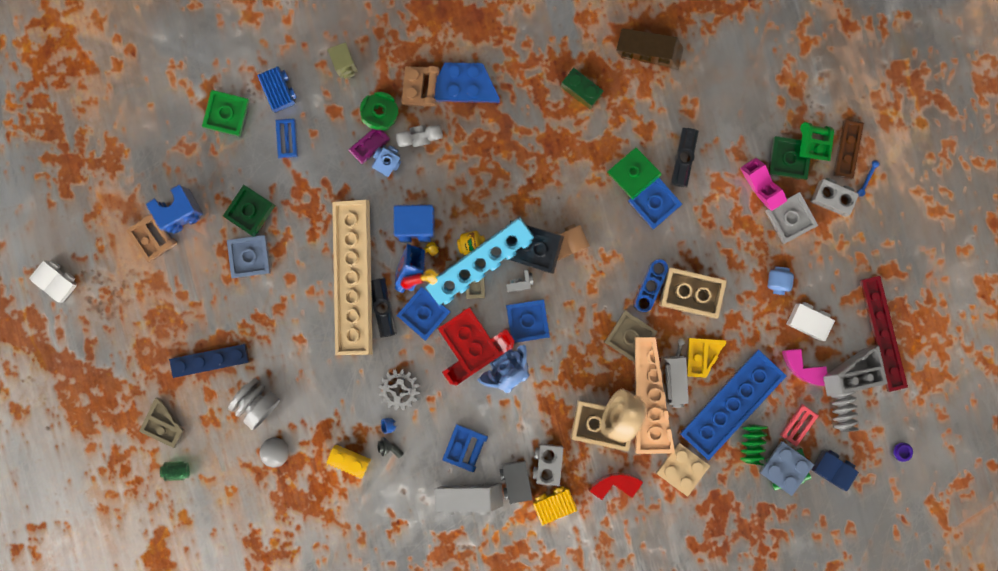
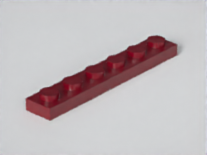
(883, 332)

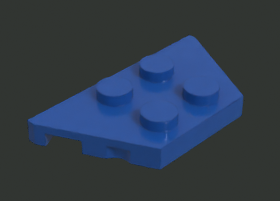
(465, 84)

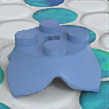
(507, 370)

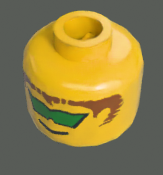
(469, 241)

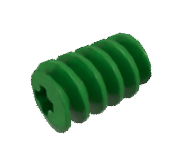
(753, 444)

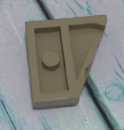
(161, 424)

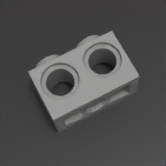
(833, 202)
(553, 464)

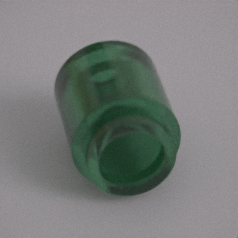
(175, 471)

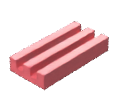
(795, 417)

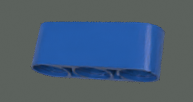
(658, 279)

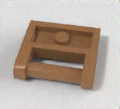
(414, 86)
(147, 242)

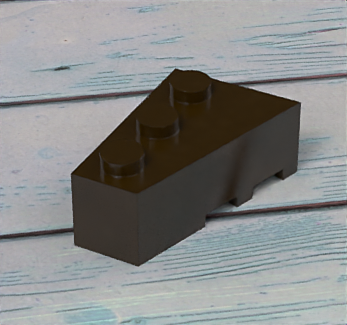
(650, 48)

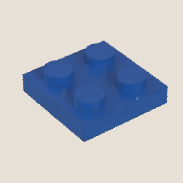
(655, 203)
(423, 313)
(528, 321)

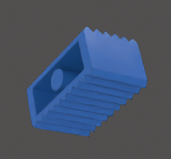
(276, 89)

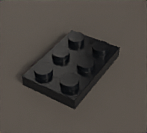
(541, 252)

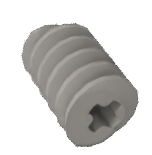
(845, 412)

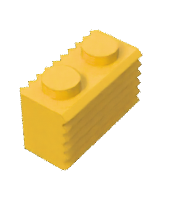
(348, 461)
(554, 505)

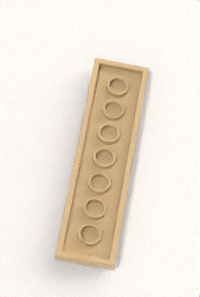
(352, 277)

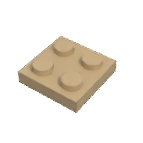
(683, 469)

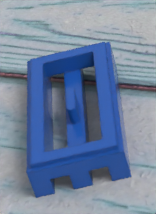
(287, 144)

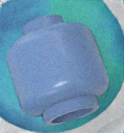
(780, 280)

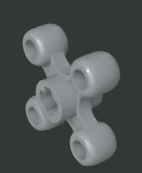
(419, 135)

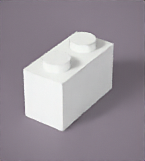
(810, 321)

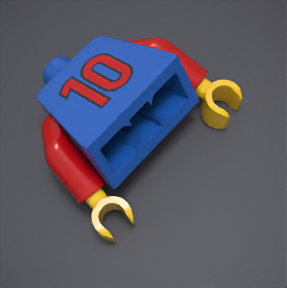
(411, 267)

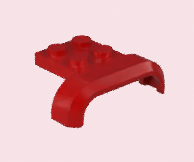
(471, 346)

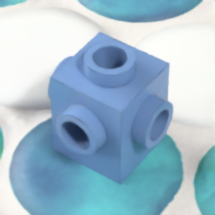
(383, 166)

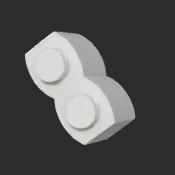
(53, 281)

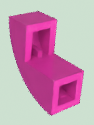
(762, 184)
(811, 375)

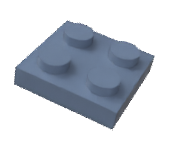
(248, 256)
(786, 468)

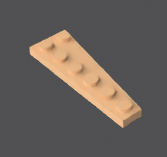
(655, 432)

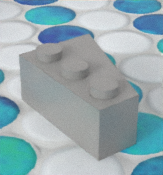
(857, 373)
(468, 499)

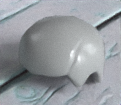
(274, 452)

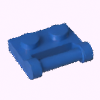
(458, 446)

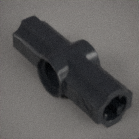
(682, 169)
(384, 320)

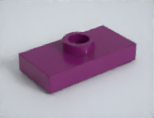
(368, 145)

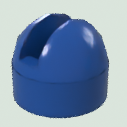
(387, 425)

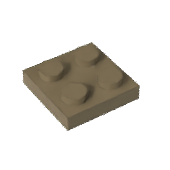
(624, 333)

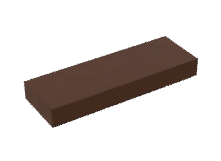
(848, 149)

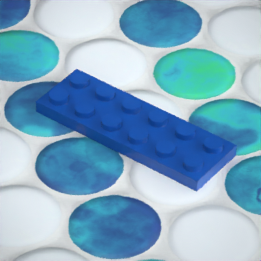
(733, 404)

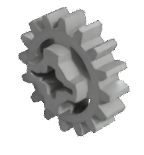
(400, 381)

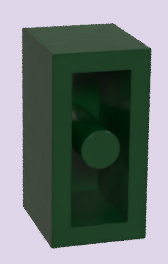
(581, 88)

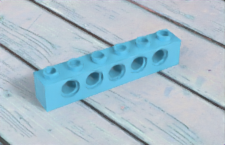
(516, 228)

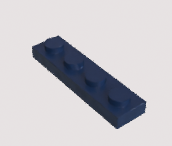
(209, 360)

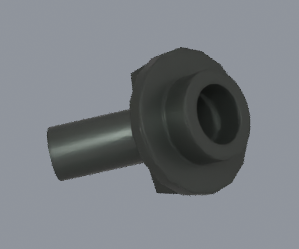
(385, 446)

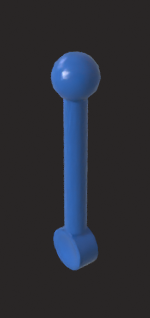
(861, 192)

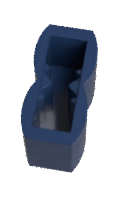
(834, 470)

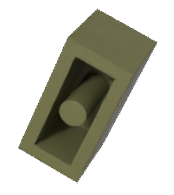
(342, 61)

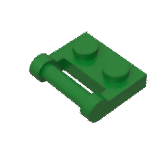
(816, 148)

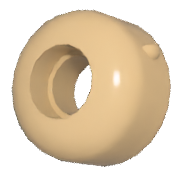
(623, 416)

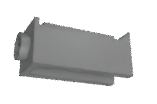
(676, 381)

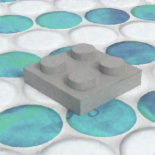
(792, 218)

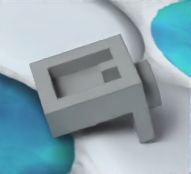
(518, 285)

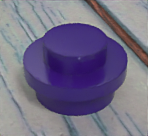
(903, 452)

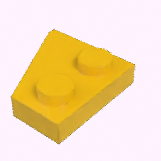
(702, 355)

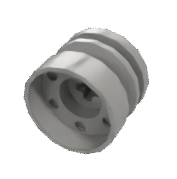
(253, 403)

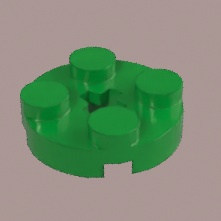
(374, 120)

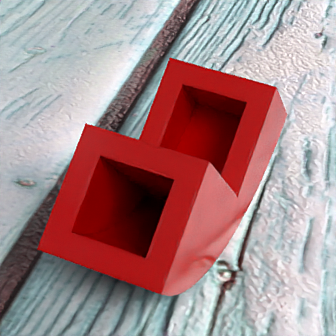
(627, 483)

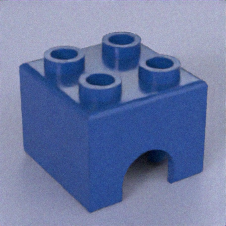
(182, 211)
(414, 222)

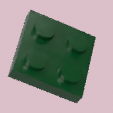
(786, 159)
(248, 210)

